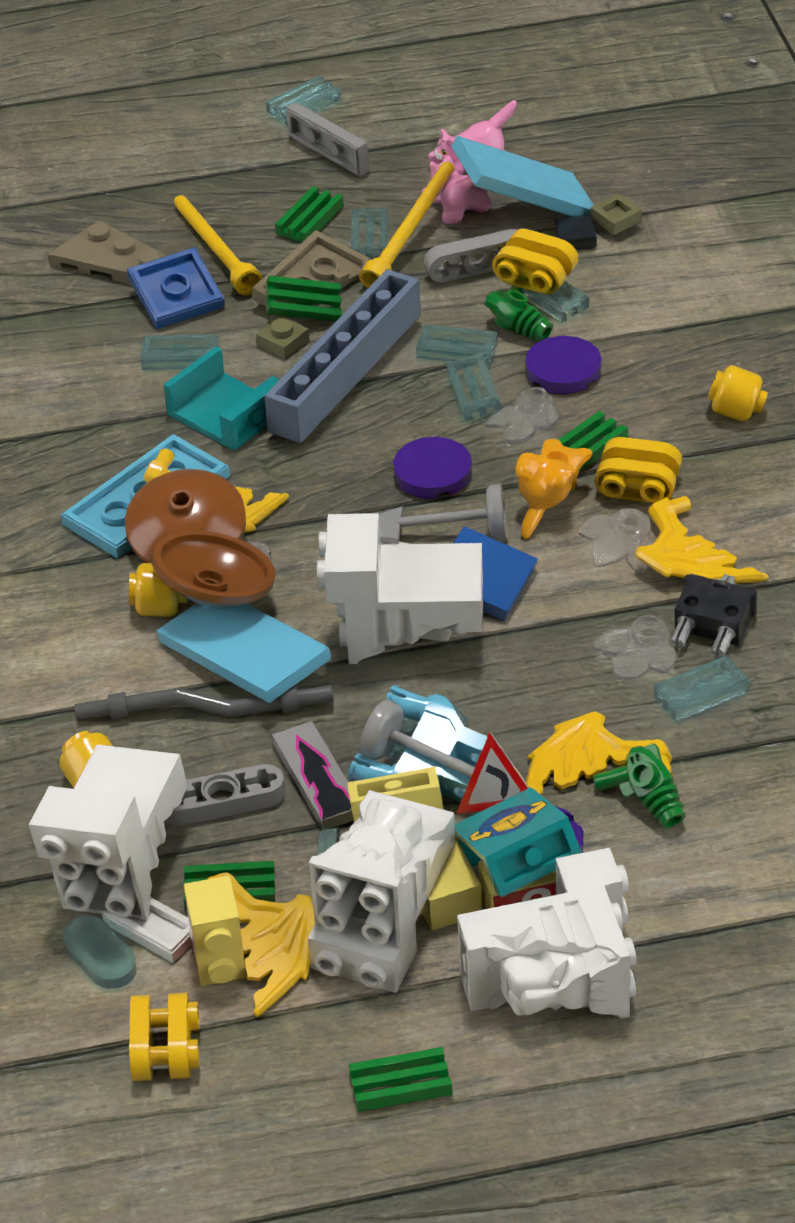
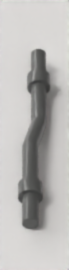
(119, 705)

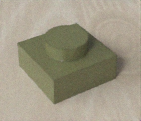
(616, 214)
(282, 337)

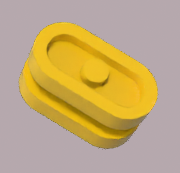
(535, 261)
(638, 469)
(182, 1051)

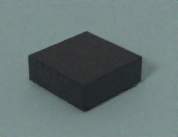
(577, 231)

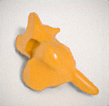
(547, 479)

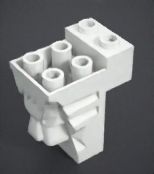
(397, 589)
(109, 829)
(374, 889)
(555, 946)

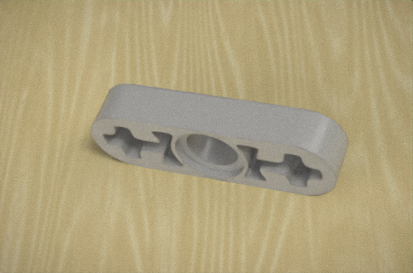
(463, 249)
(254, 799)

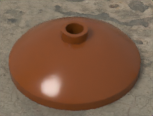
(210, 506)
(213, 568)

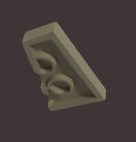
(103, 250)
(318, 260)

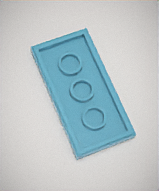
(522, 178)
(102, 512)
(245, 647)

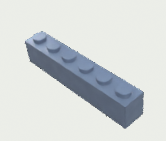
(342, 356)

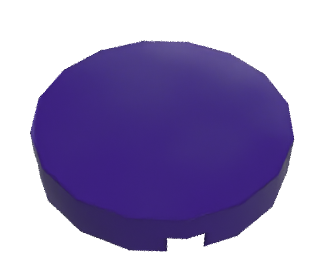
(563, 364)
(432, 467)

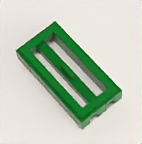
(303, 213)
(303, 293)
(589, 432)
(248, 874)
(398, 1073)

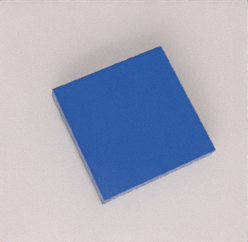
(175, 288)
(504, 572)

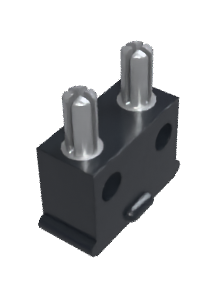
(713, 611)

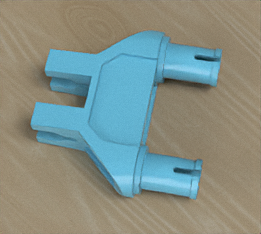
(437, 728)

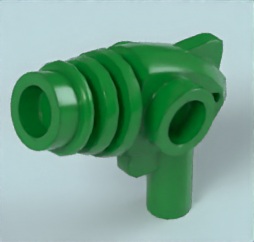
(515, 314)
(650, 782)

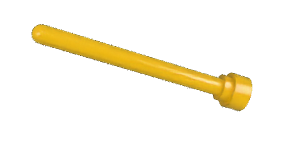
(375, 268)
(242, 275)

